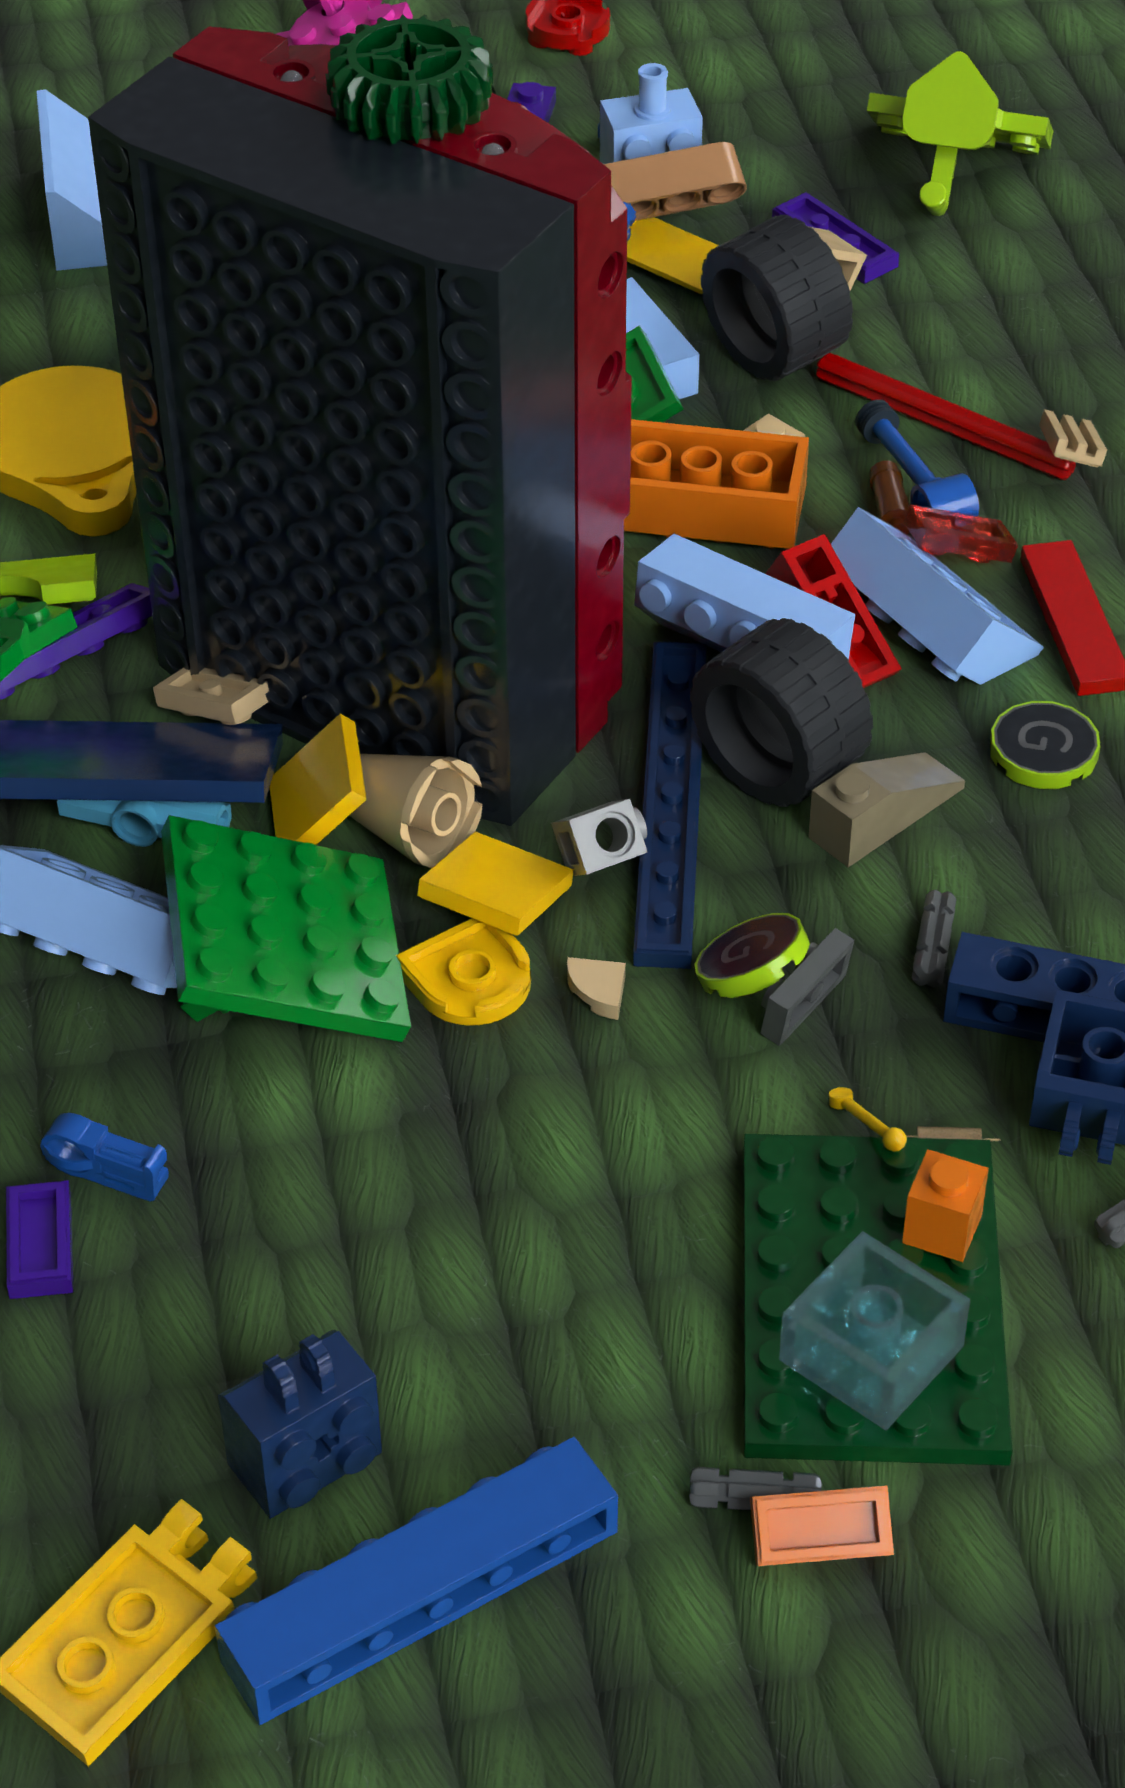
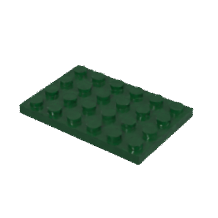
(800, 1213)

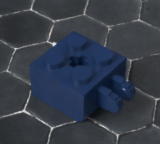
(1083, 1074)
(302, 1422)

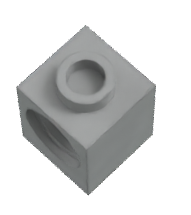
(578, 836)

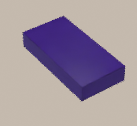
(39, 1239)

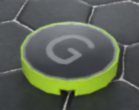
(1044, 744)
(751, 955)

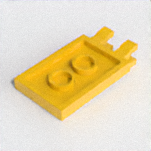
(123, 1632)

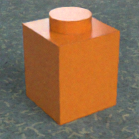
(945, 1205)

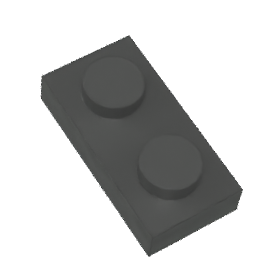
(793, 999)

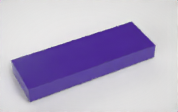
(816, 214)

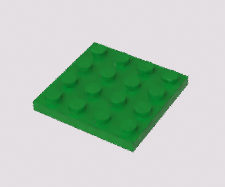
(283, 930)

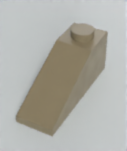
(876, 802)

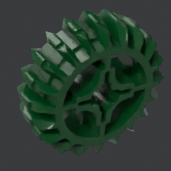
(409, 79)

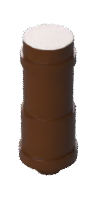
(889, 494)

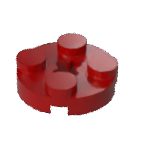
(567, 24)

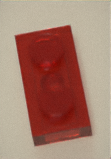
(959, 533)

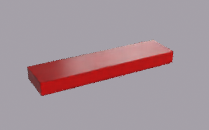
(1074, 617)

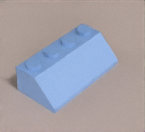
(70, 185)
(724, 599)
(930, 602)
(89, 914)

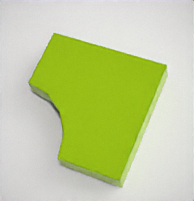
(51, 579)

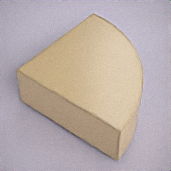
(598, 984)

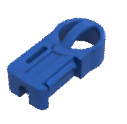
(92, 1153)

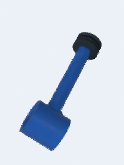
(953, 493)

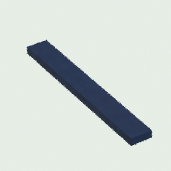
(670, 812)

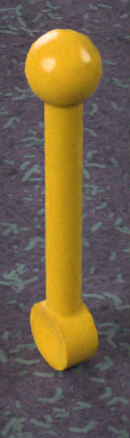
(892, 1138)

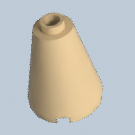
(419, 804)

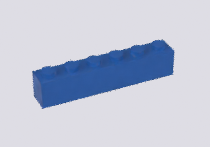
(415, 1579)

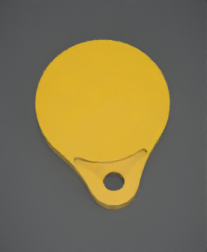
(68, 447)

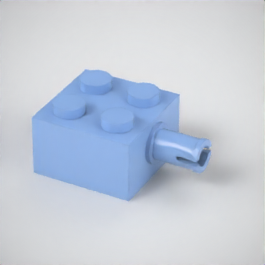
(650, 121)

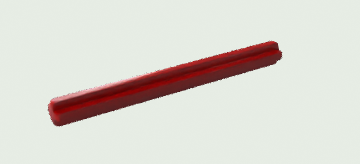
(943, 415)

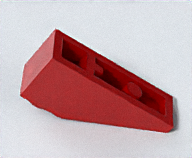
(819, 572)

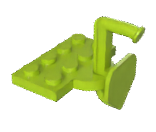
(955, 111)

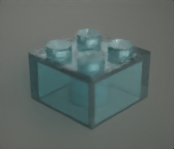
(874, 1330)

